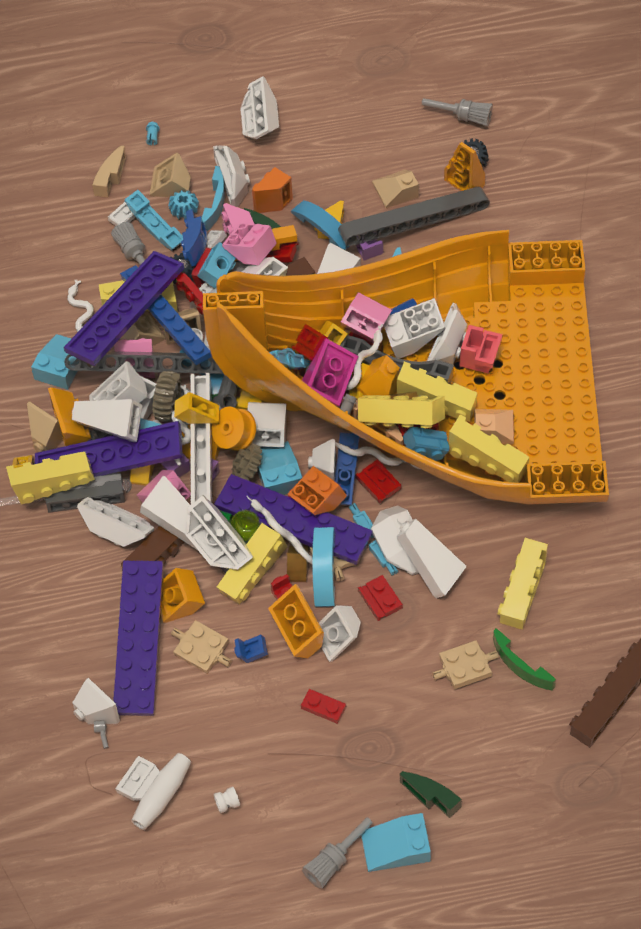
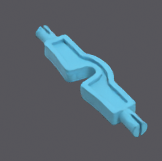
(290, 359)
(363, 520)

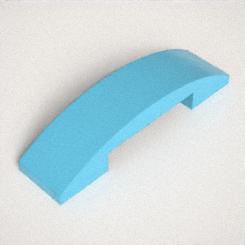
(211, 215)
(153, 221)
(323, 567)

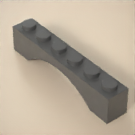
(434, 367)

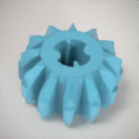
(183, 202)

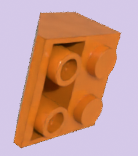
(272, 192)
(317, 492)

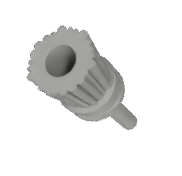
(465, 110)
(129, 242)
(332, 857)

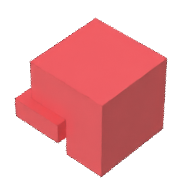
(479, 349)

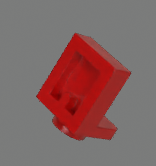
(280, 586)

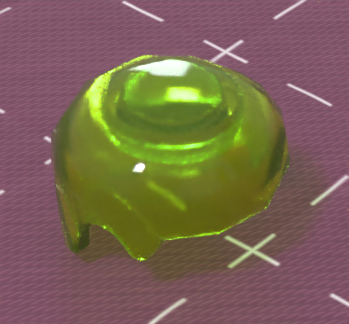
(245, 526)

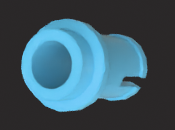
(152, 133)

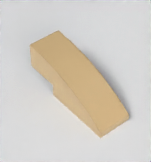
(109, 172)

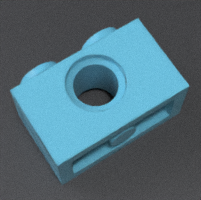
(210, 271)

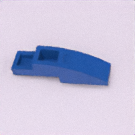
(194, 238)
(347, 466)

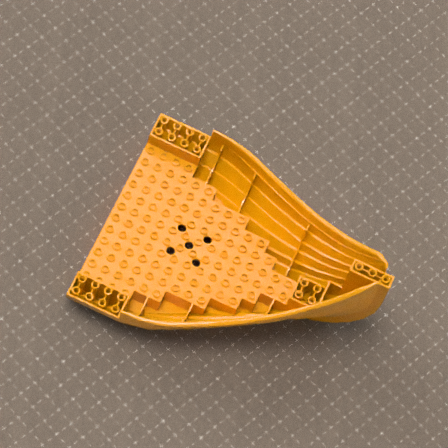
(511, 288)

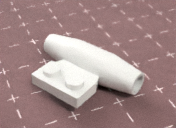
(152, 786)

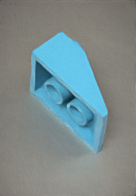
(50, 364)
(279, 469)
(396, 843)

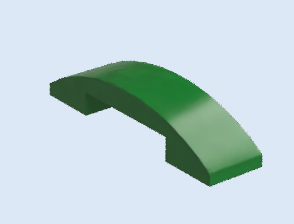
(538, 678)

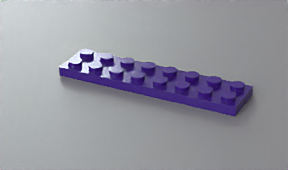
(124, 308)
(117, 454)
(348, 537)
(138, 638)

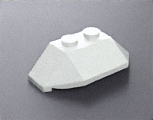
(259, 110)
(234, 178)
(449, 341)
(113, 522)
(385, 531)
(215, 536)

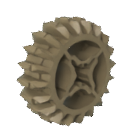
(165, 394)

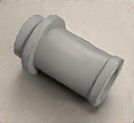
(348, 403)

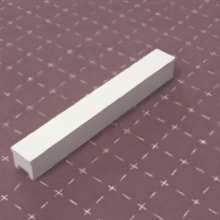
(201, 445)

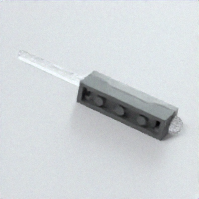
(105, 488)

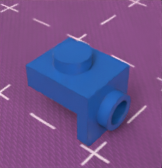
(251, 649)

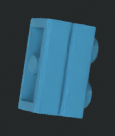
(427, 442)

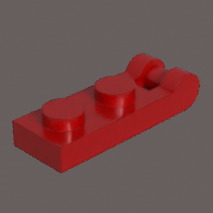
(191, 291)

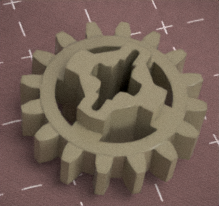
(247, 462)

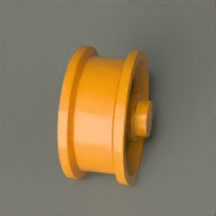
(235, 429)

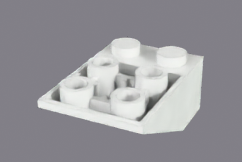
(413, 327)

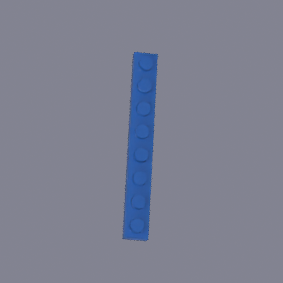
(175, 326)

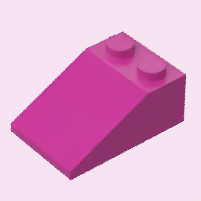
(330, 371)

